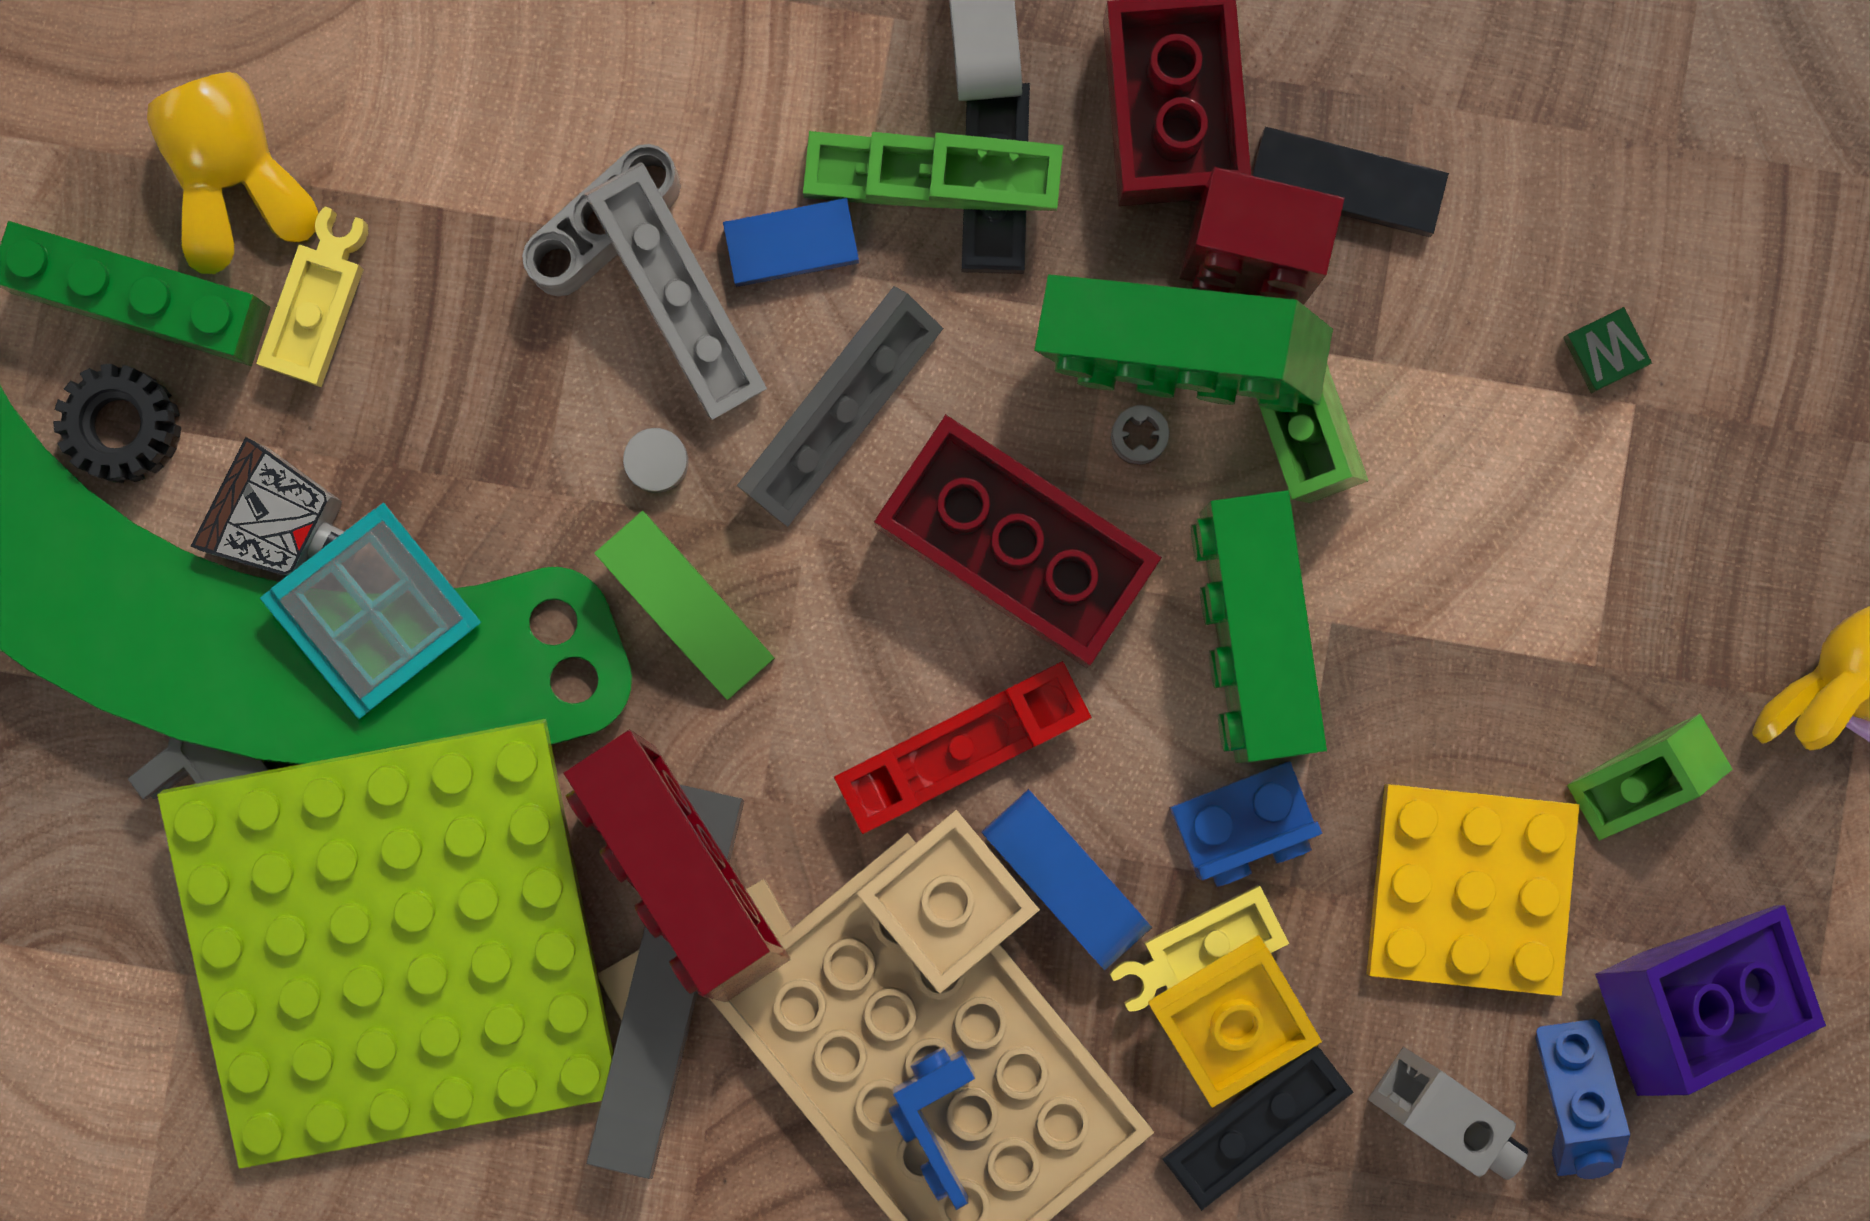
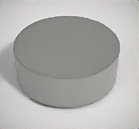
(655, 460)

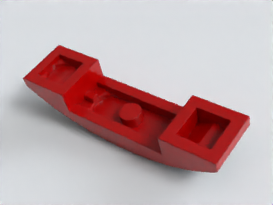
(962, 747)

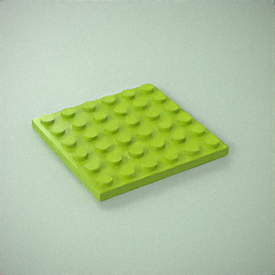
(390, 943)

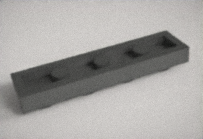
(840, 406)

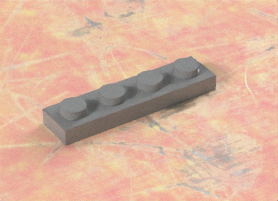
(675, 290)

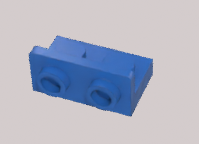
(1246, 823)

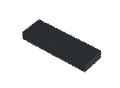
(1372, 185)
(996, 238)
(1256, 1126)

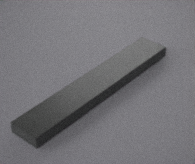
(653, 1032)

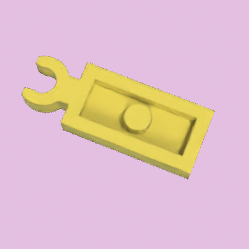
(314, 303)
(1201, 942)

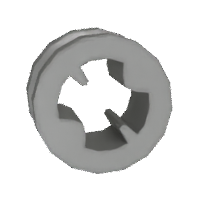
(1138, 416)

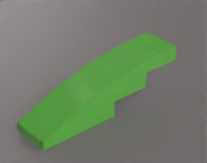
(933, 171)

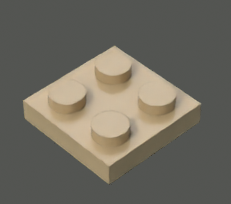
(948, 901)

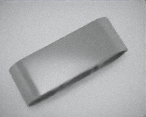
(985, 49)
(569, 226)

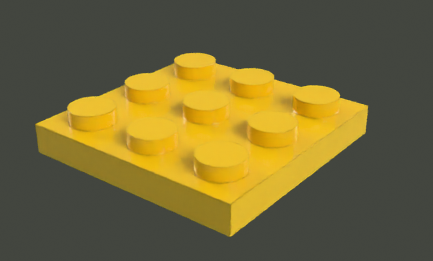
(1472, 890)

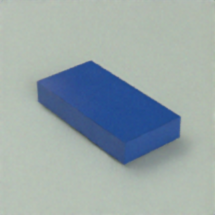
(791, 242)

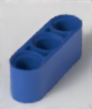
(1066, 879)

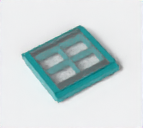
(370, 610)

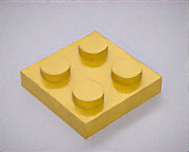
(1235, 1021)

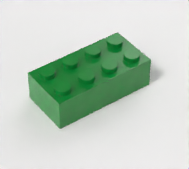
(1184, 341)
(1260, 627)

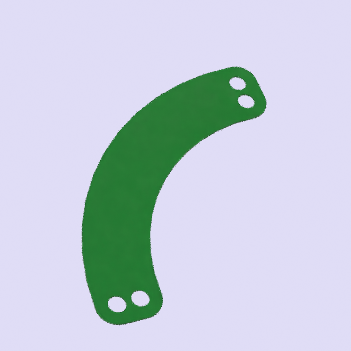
(208, 663)

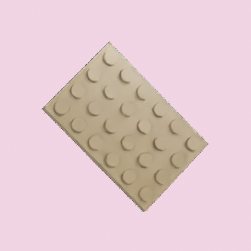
(859, 1012)

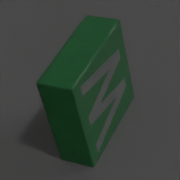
(1607, 350)

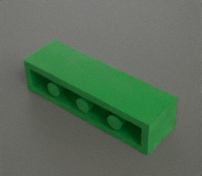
(131, 293)

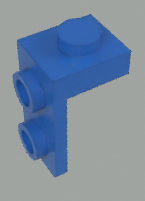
(934, 1078)
(1585, 1099)

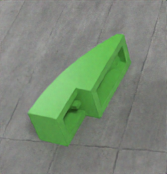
(684, 605)

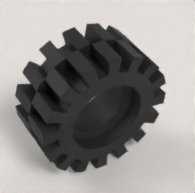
(80, 415)

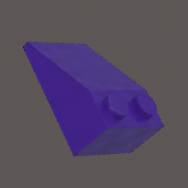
(1710, 1003)

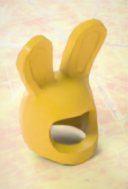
(215, 141)
(1829, 693)

